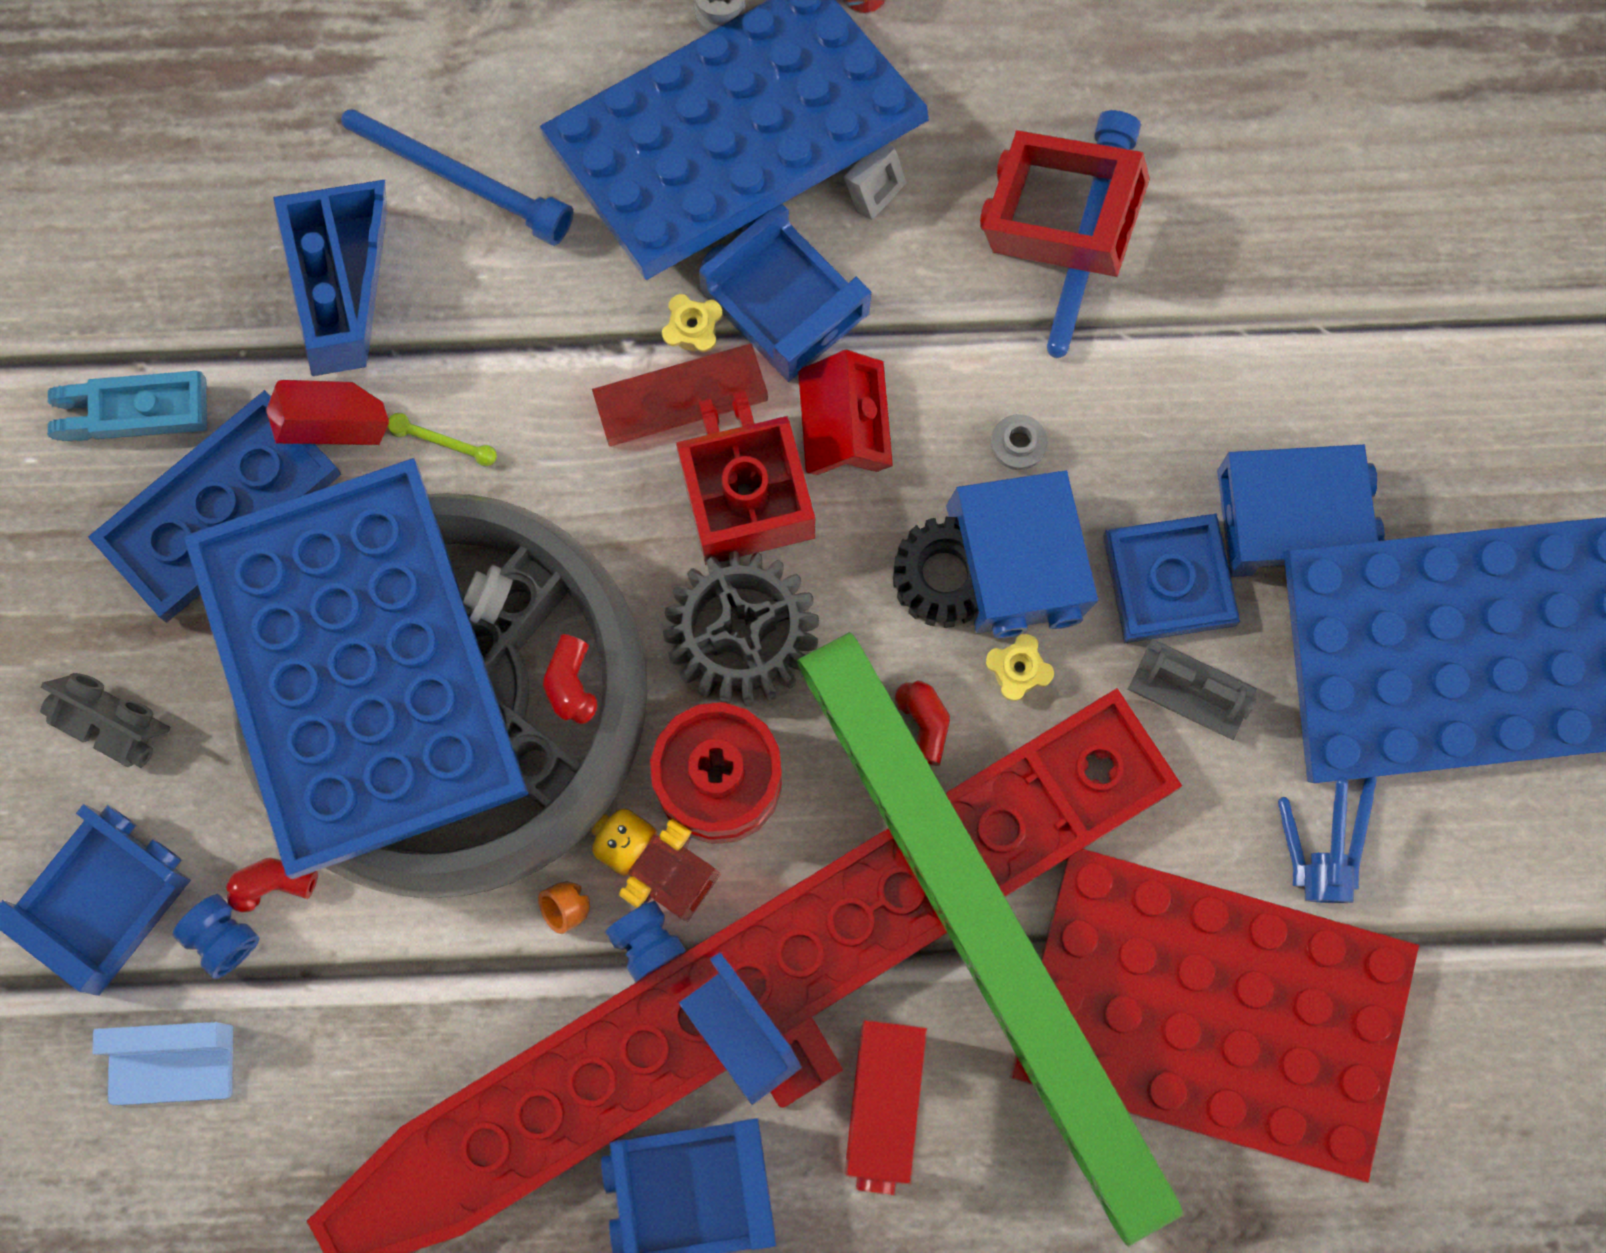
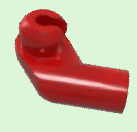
(563, 685)
(929, 714)
(262, 877)

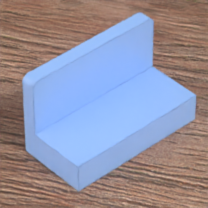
(167, 1062)

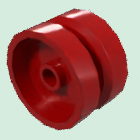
(710, 739)

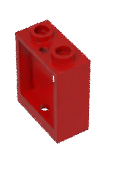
(1097, 253)
(885, 1106)

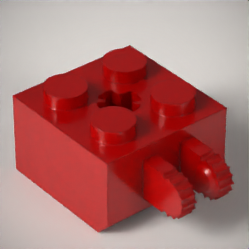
(751, 454)

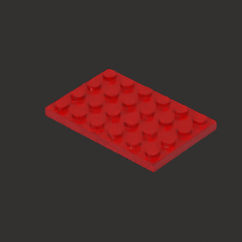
(1231, 1010)

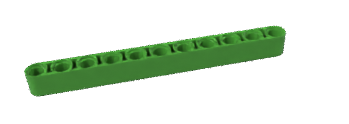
(991, 941)

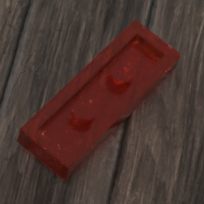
(673, 394)

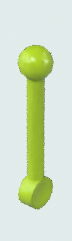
(401, 426)

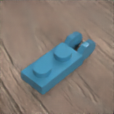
(131, 406)

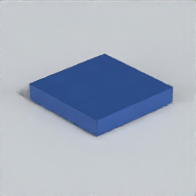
(1171, 578)

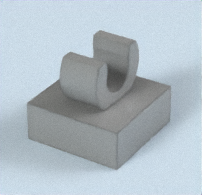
(875, 180)

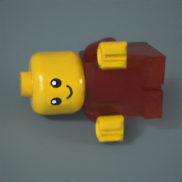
(656, 864)

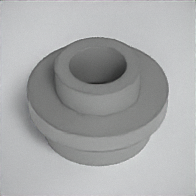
(1013, 456)
(487, 595)

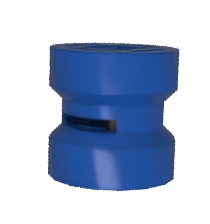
(216, 936)
(644, 940)

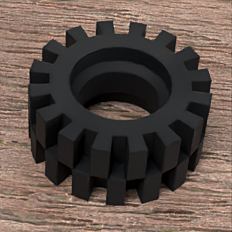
(912, 586)

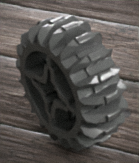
(764, 617)

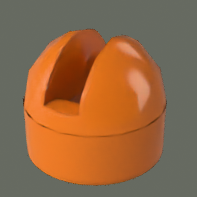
(563, 906)

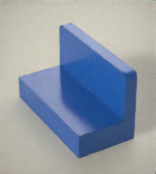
(740, 1033)

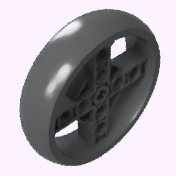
(573, 795)

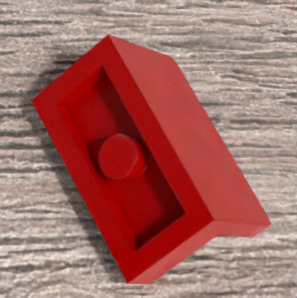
(845, 413)

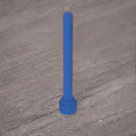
(1116, 130)
(546, 217)

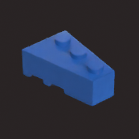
(333, 266)

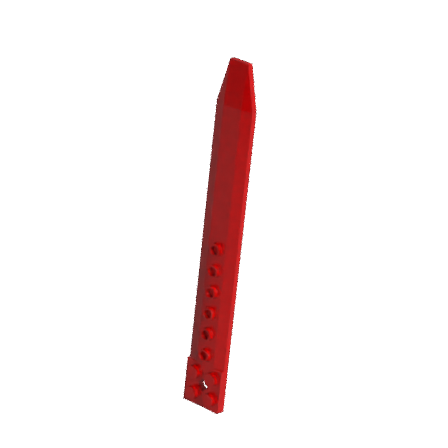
(791, 954)

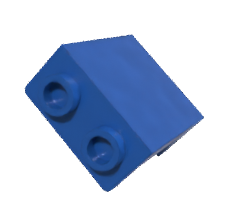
(782, 292)
(1295, 502)
(1024, 553)
(95, 901)
(690, 1191)

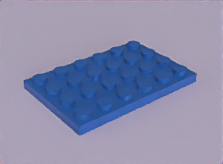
(731, 127)
(1450, 649)
(354, 668)

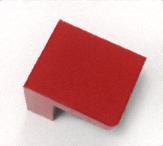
(814, 1056)

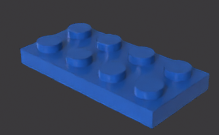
(217, 481)

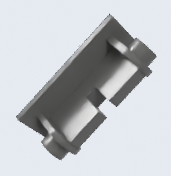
(1193, 689)
(125, 726)

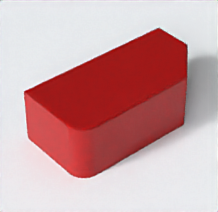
(325, 413)

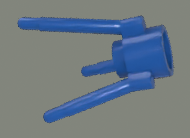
(1334, 874)

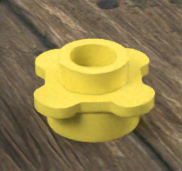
(695, 338)
(1016, 683)

